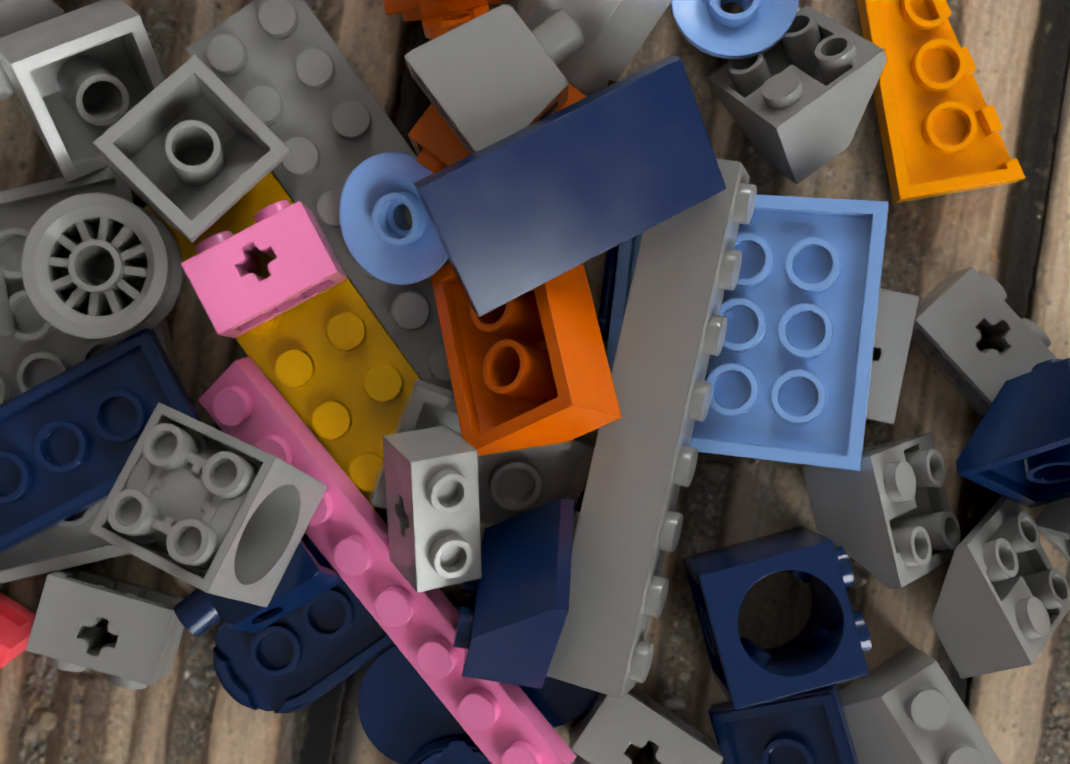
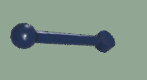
(607, 292)

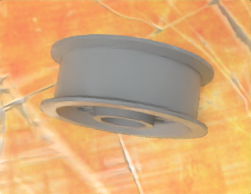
(55, 233)

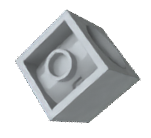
(209, 508)

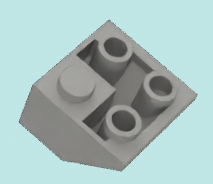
(803, 93)
(890, 512)
(999, 595)

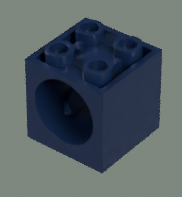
(821, 655)

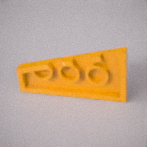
(929, 106)

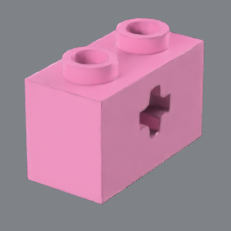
(242, 300)

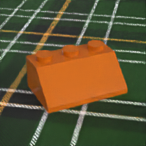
(528, 367)

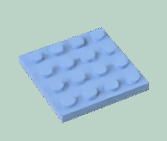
(795, 334)

